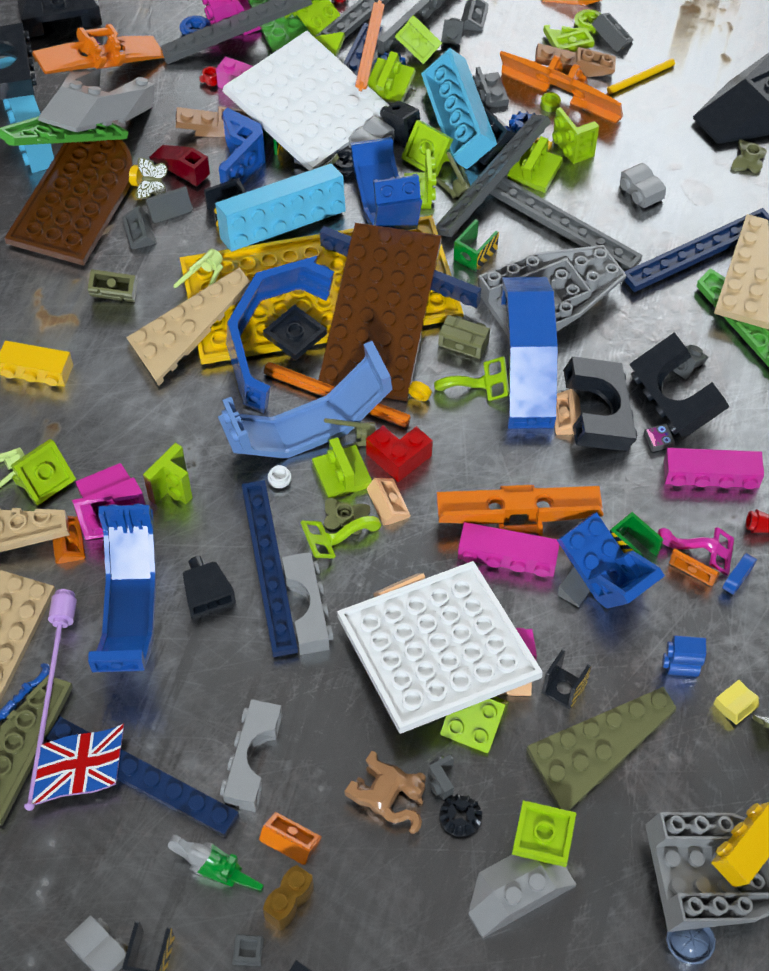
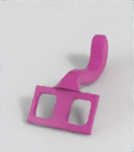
(710, 544)

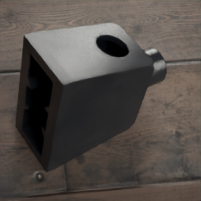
(402, 119)
(206, 587)

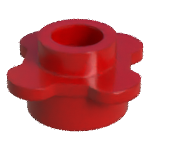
(209, 76)

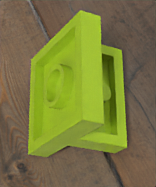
(418, 39)
(391, 78)
(426, 137)
(536, 167)
(341, 470)
(42, 472)
(169, 476)
(544, 833)

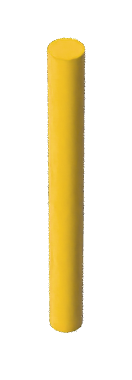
(640, 76)

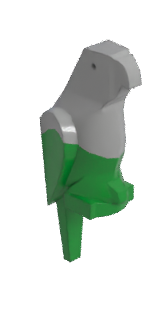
(212, 862)

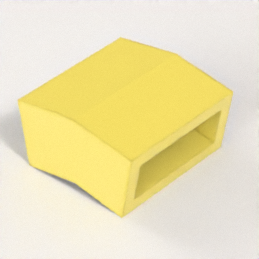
(737, 702)

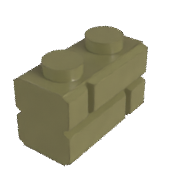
(112, 285)
(464, 336)

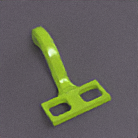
(485, 381)
(327, 539)

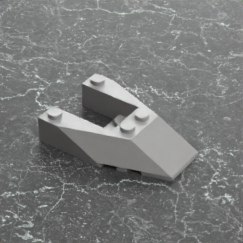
(82, 104)

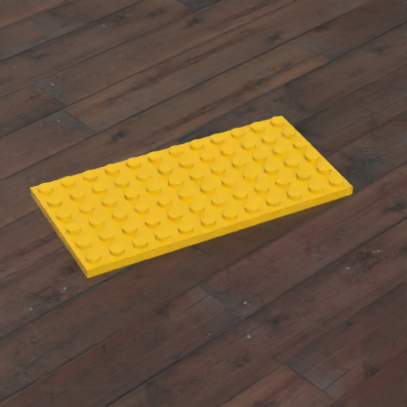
(278, 253)

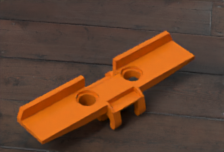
(69, 55)
(575, 82)
(564, 503)

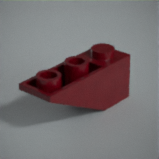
(184, 162)

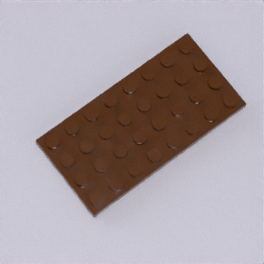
(383, 302)

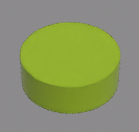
(550, 102)

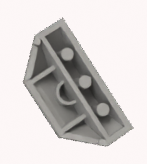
(513, 890)

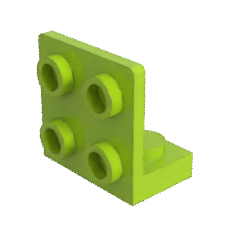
(317, 15)
(576, 142)
(427, 180)
(476, 724)

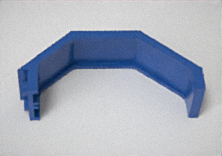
(385, 195)
(298, 275)
(531, 352)
(128, 589)

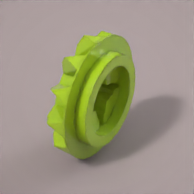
(584, 15)

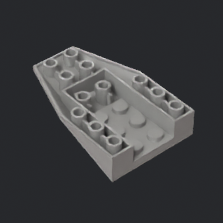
(576, 276)
(689, 884)

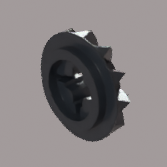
(344, 155)
(459, 826)

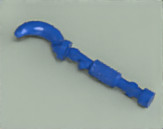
(26, 688)

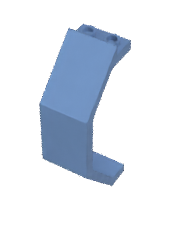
(305, 425)

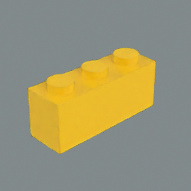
(35, 363)
(747, 848)

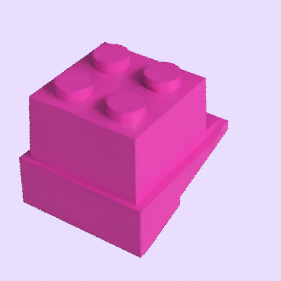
(222, 9)
(102, 489)

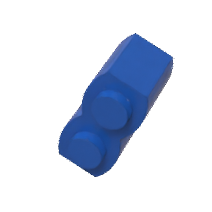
(684, 656)

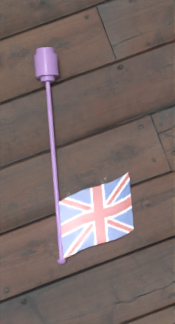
(78, 761)

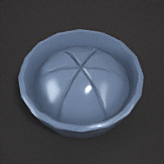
(692, 945)

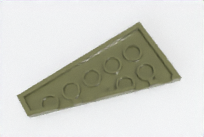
(20, 738)
(589, 751)

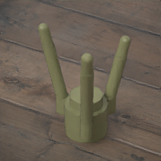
(459, 185)
(362, 430)

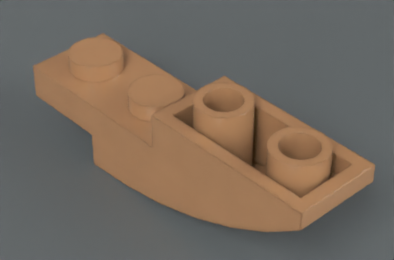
(590, 61)
(203, 122)

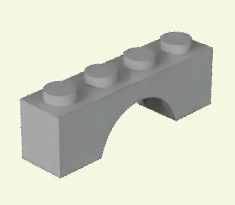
(311, 628)
(243, 785)

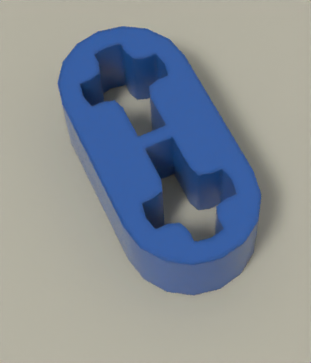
(739, 573)

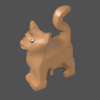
(384, 790)

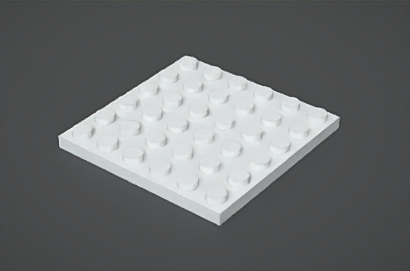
(305, 100)
(438, 646)

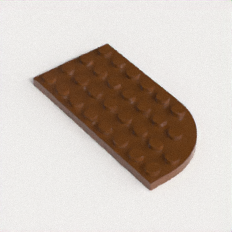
(74, 200)

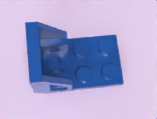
(245, 147)
(607, 571)

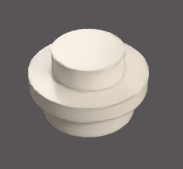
(279, 476)

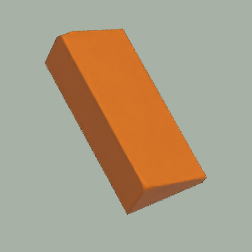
(70, 547)
(693, 567)
(289, 838)

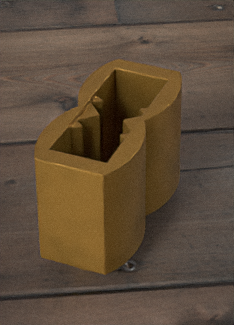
(293, 893)

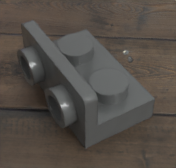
(490, 89)

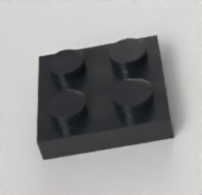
(295, 332)

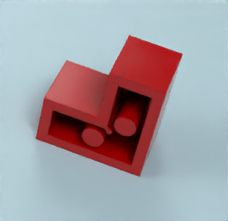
(397, 455)

